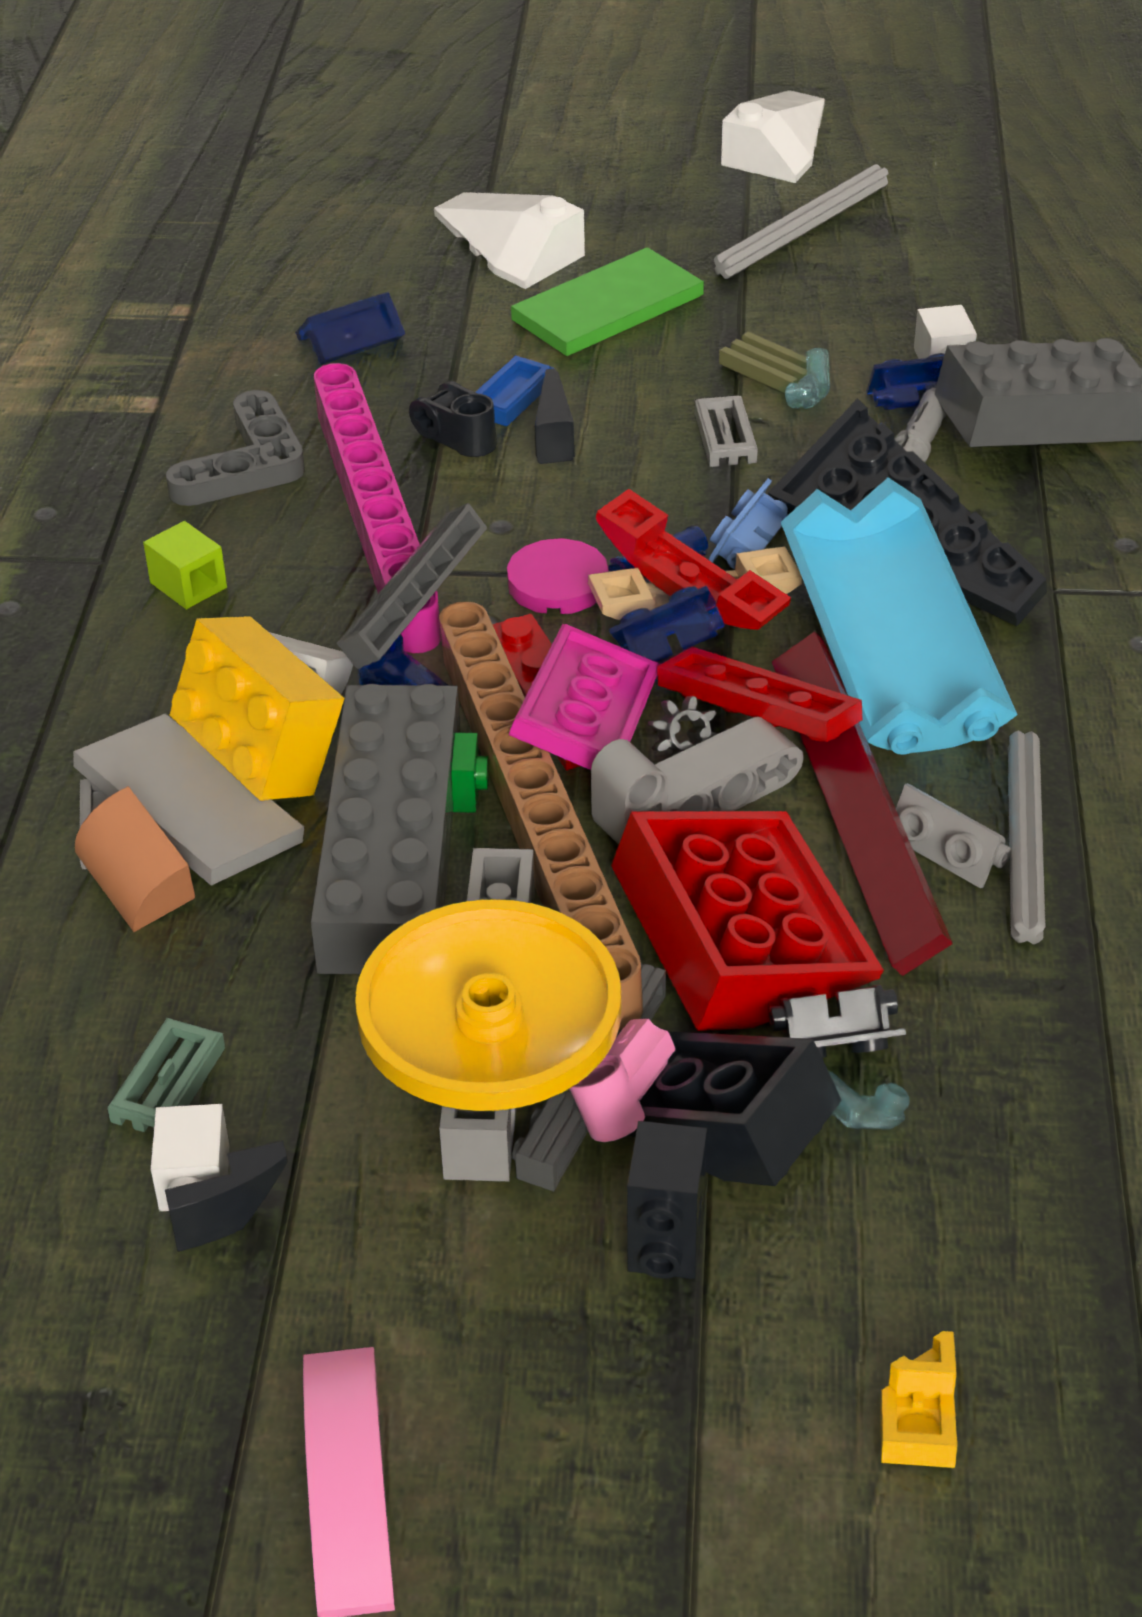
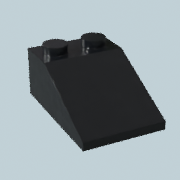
(752, 1095)

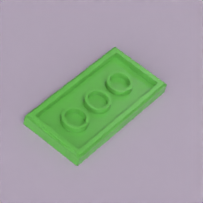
(607, 301)

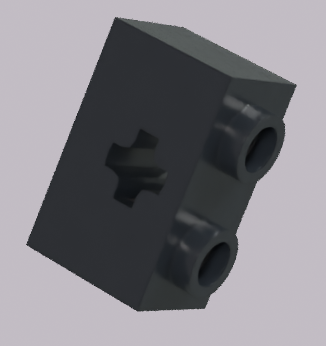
(666, 1200)

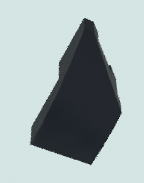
(225, 1204)

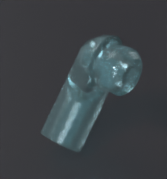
(814, 385)
(871, 1112)

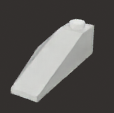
(773, 135)

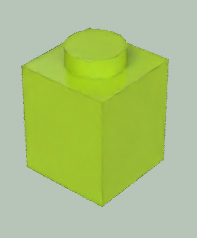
(185, 564)

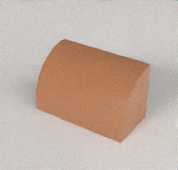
(133, 860)

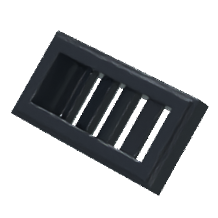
(553, 422)

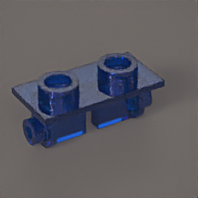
(897, 381)
(684, 614)

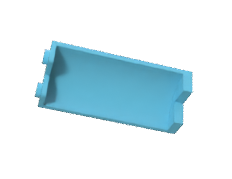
(897, 621)

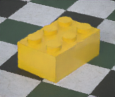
(256, 707)

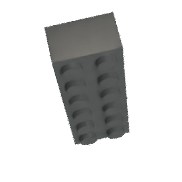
(385, 820)

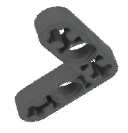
(210, 476)

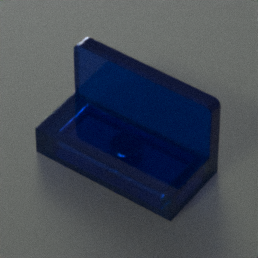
(352, 328)

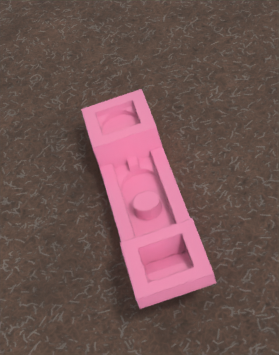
(346, 1484)

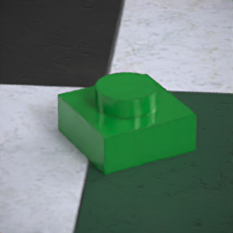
(468, 772)

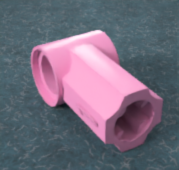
(613, 1090)

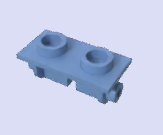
(754, 527)

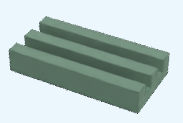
(177, 1079)

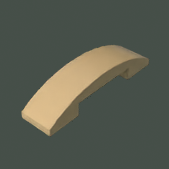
(627, 591)

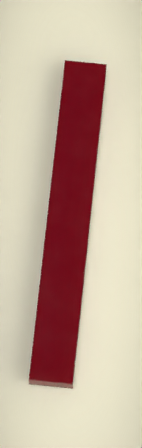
(869, 824)

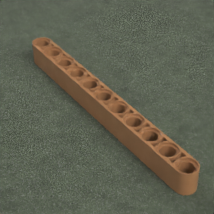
(533, 793)

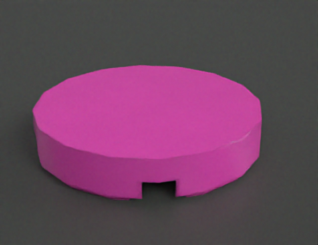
(554, 575)

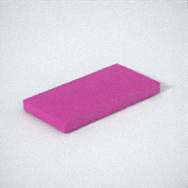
(584, 697)

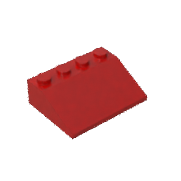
(738, 913)

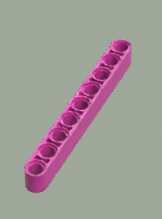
(371, 491)

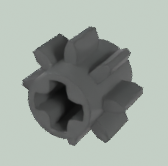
(669, 726)

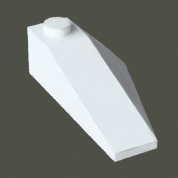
(517, 233)

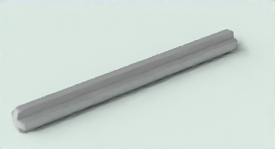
(800, 221)

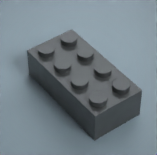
(1041, 392)

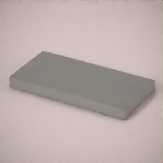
(190, 797)

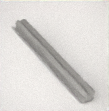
(1025, 838)

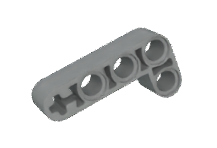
(706, 777)

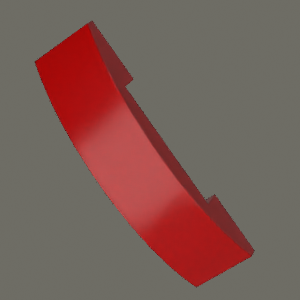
(671, 565)

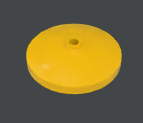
(488, 1004)

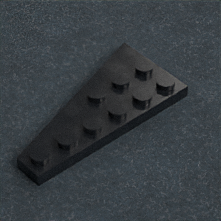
(861, 454)

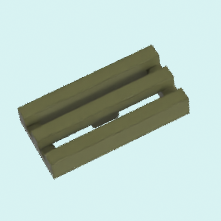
(764, 361)

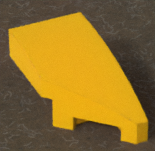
(920, 1408)

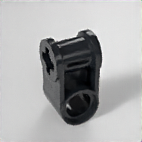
(456, 419)

